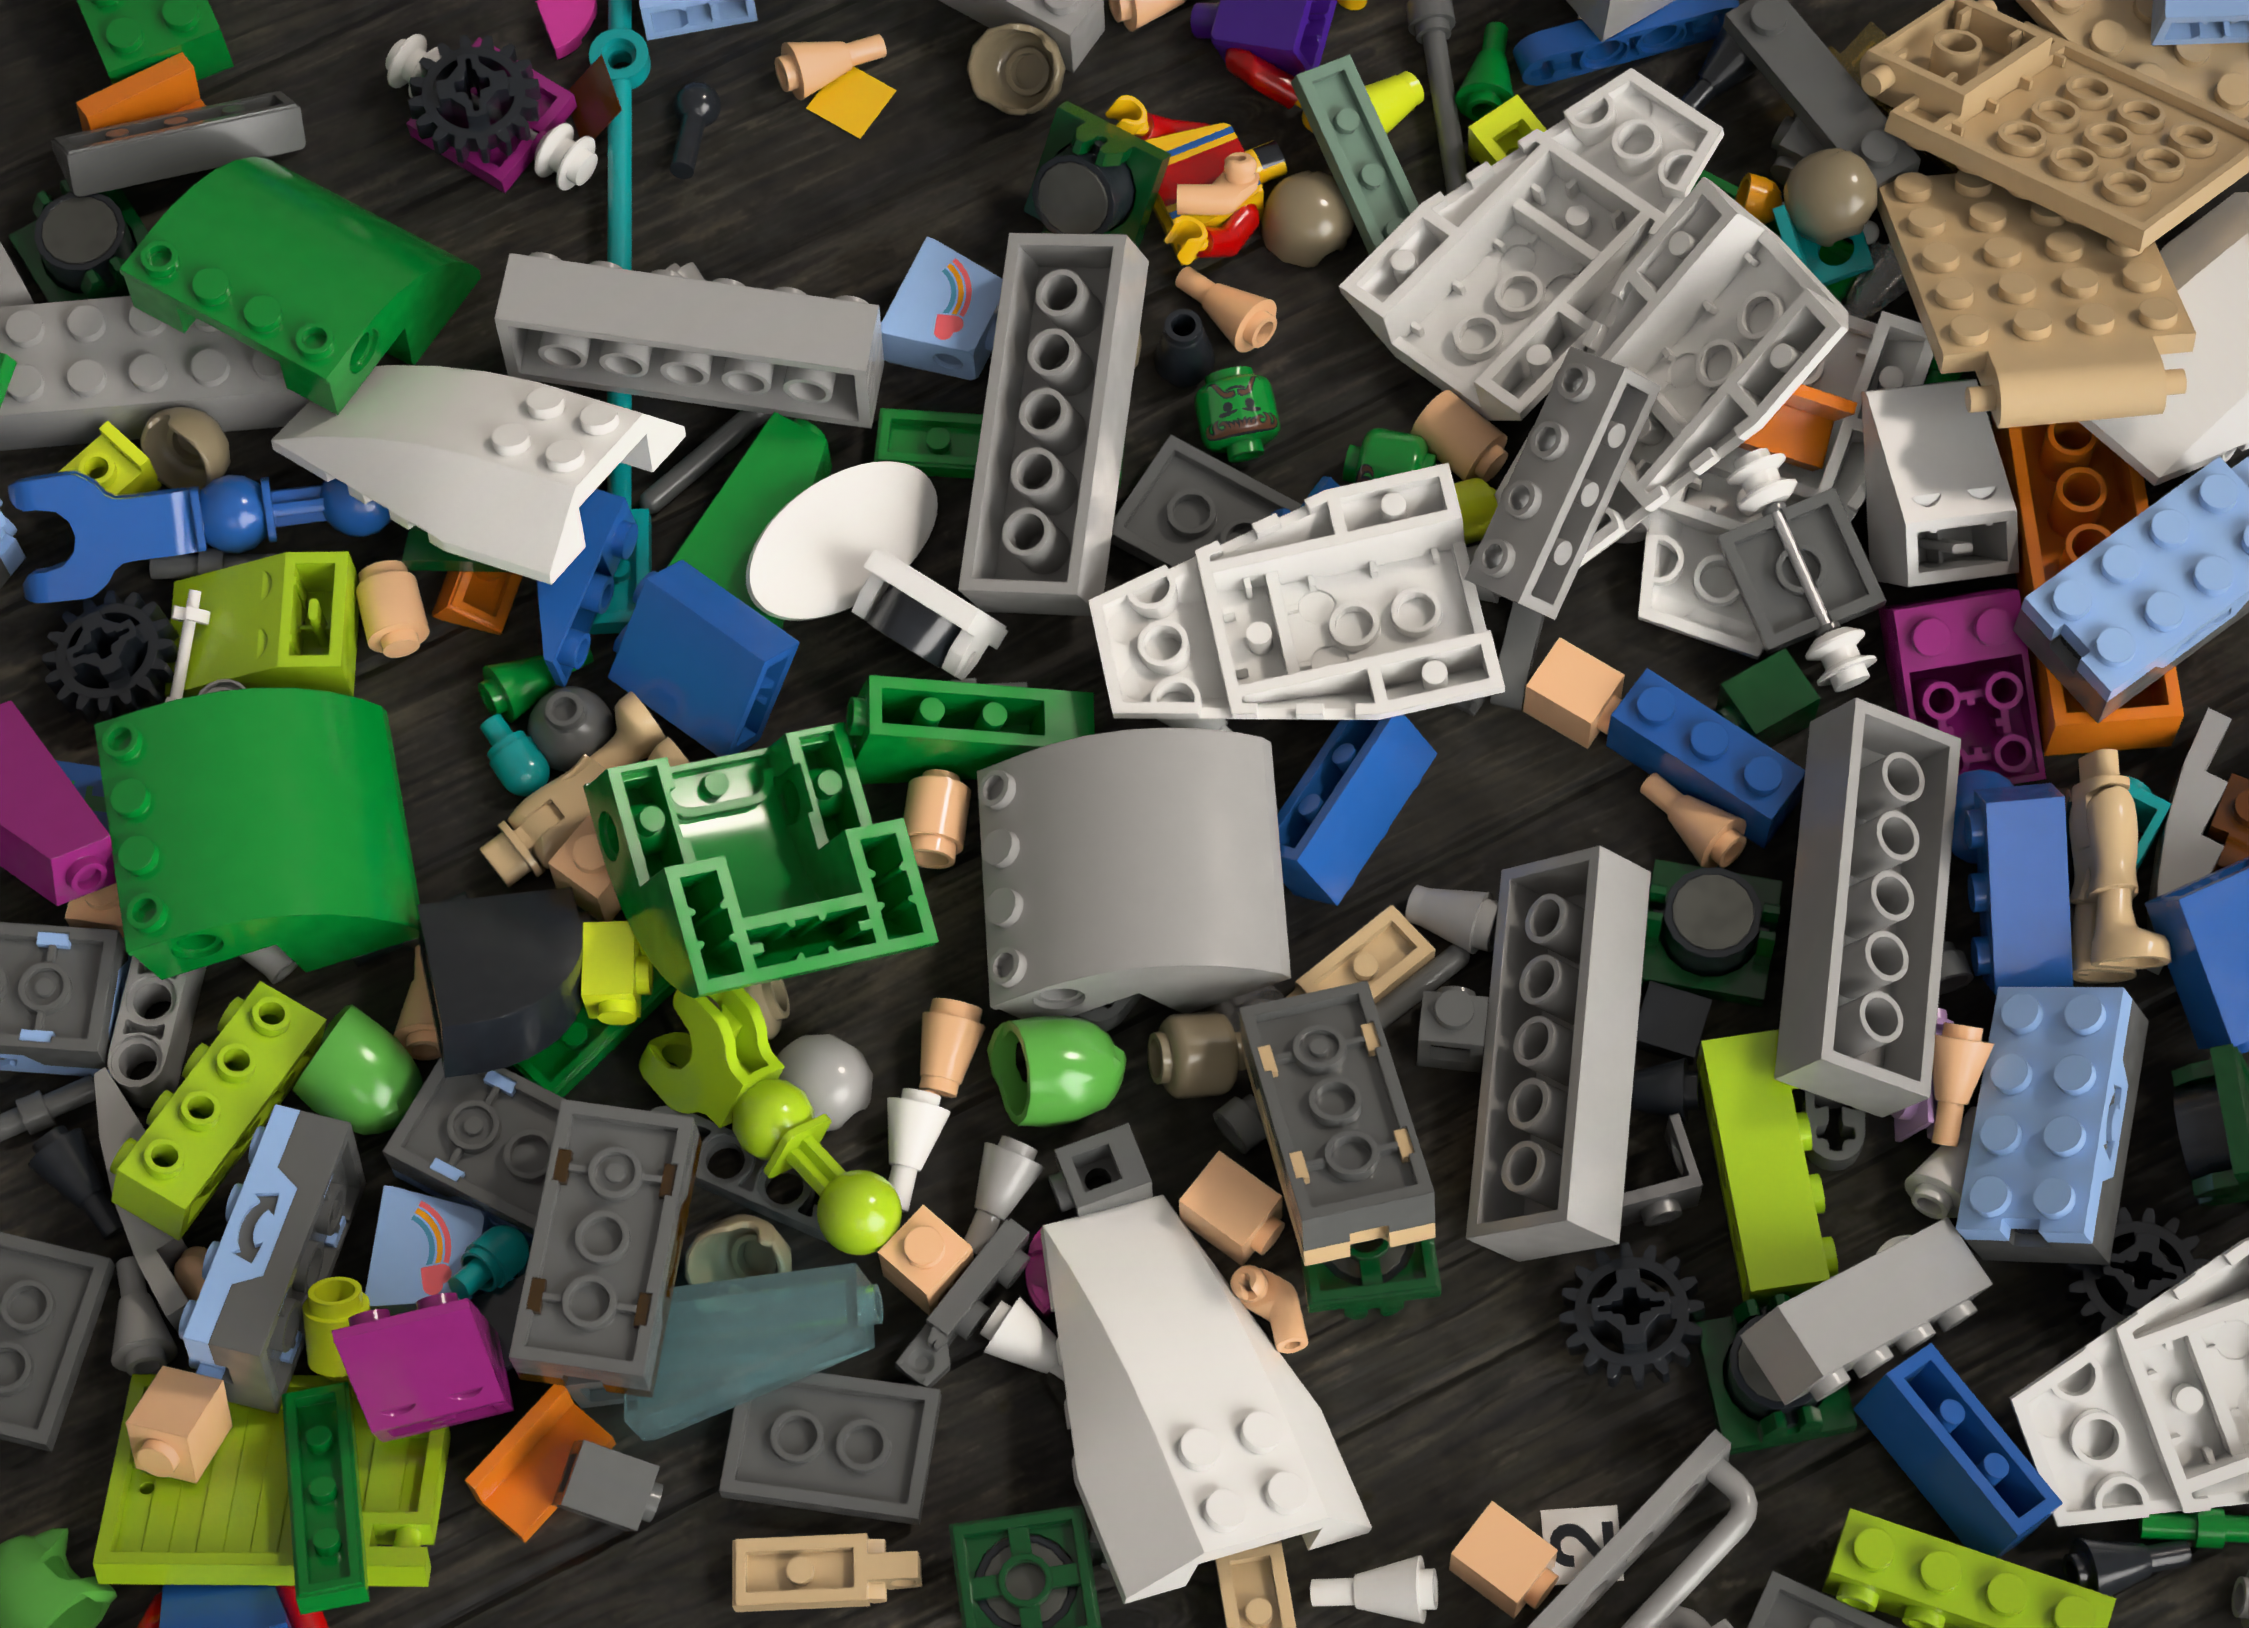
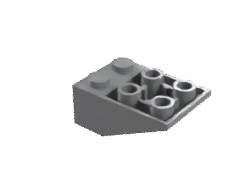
(1935, 488)

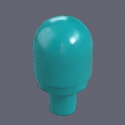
(515, 757)
(490, 1261)

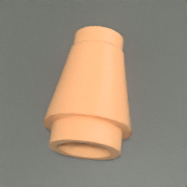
(948, 1044)

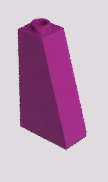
(45, 824)

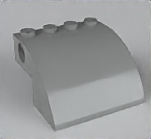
(1132, 872)

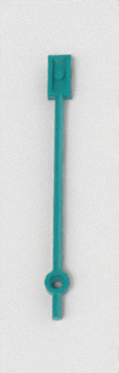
(617, 46)

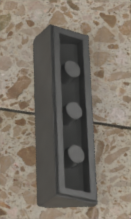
(179, 143)

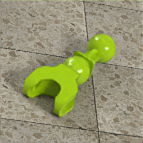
(734, 1079)

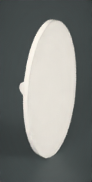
(817, 544)

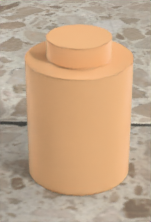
(1461, 437)

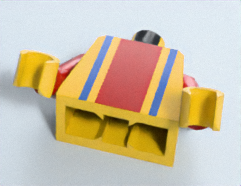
(1199, 158)

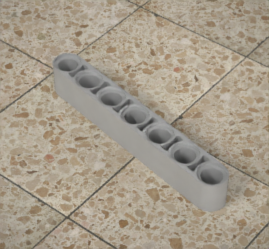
(162, 1038)

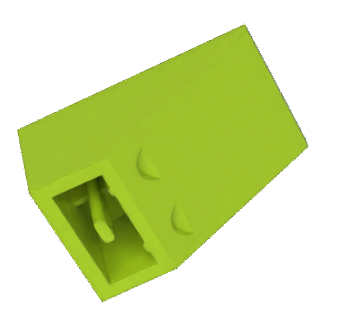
(275, 624)

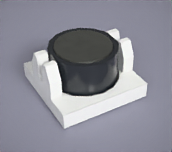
(925, 616)

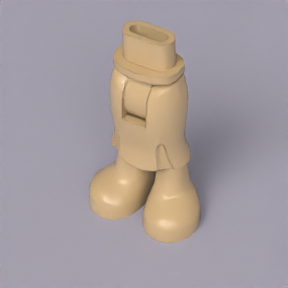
(559, 807)
(2104, 854)

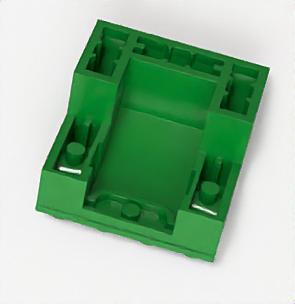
(296, 277)
(257, 829)
(757, 864)

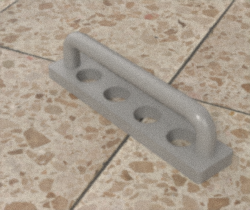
(1703, 1466)

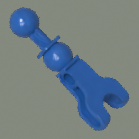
(226, 514)

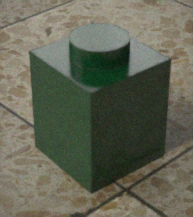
(1769, 699)

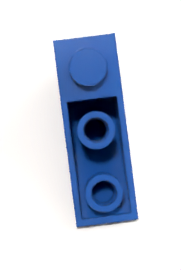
(586, 584)

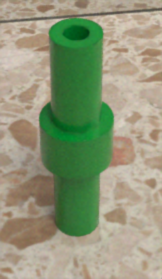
(2203, 1528)

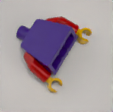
(1269, 40)

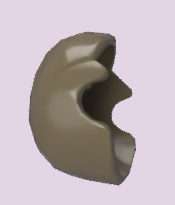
(1016, 68)
(1830, 195)
(1306, 219)
(185, 447)
(736, 1249)

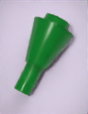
(1489, 77)
(517, 685)

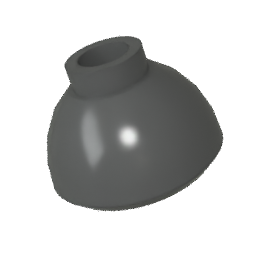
(569, 725)

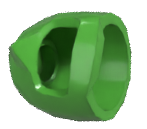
(1068, 1066)
(360, 1075)
(42, 1588)

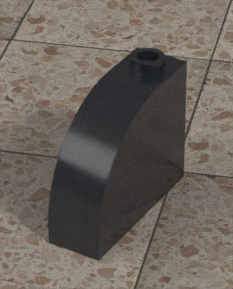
(501, 975)

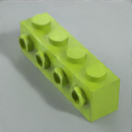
(215, 1111)
(1764, 1169)
(1950, 1585)

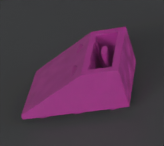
(1969, 676)
(424, 1366)

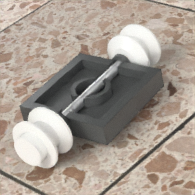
(1801, 570)

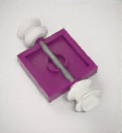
(550, 137)

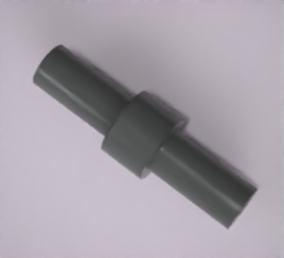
(191, 565)
(37, 1111)

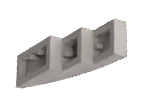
(2181, 848)
(151, 1247)

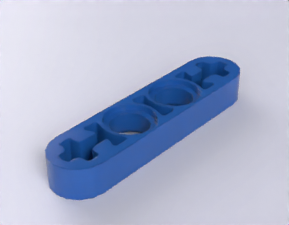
(1576, 50)

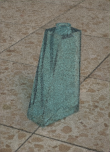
(751, 1338)

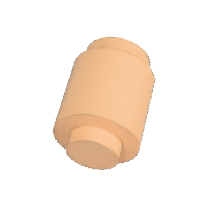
(391, 609)
(937, 817)

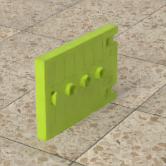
(238, 1514)

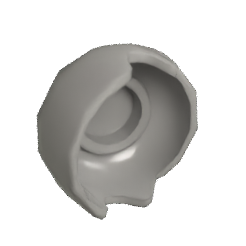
(830, 1074)

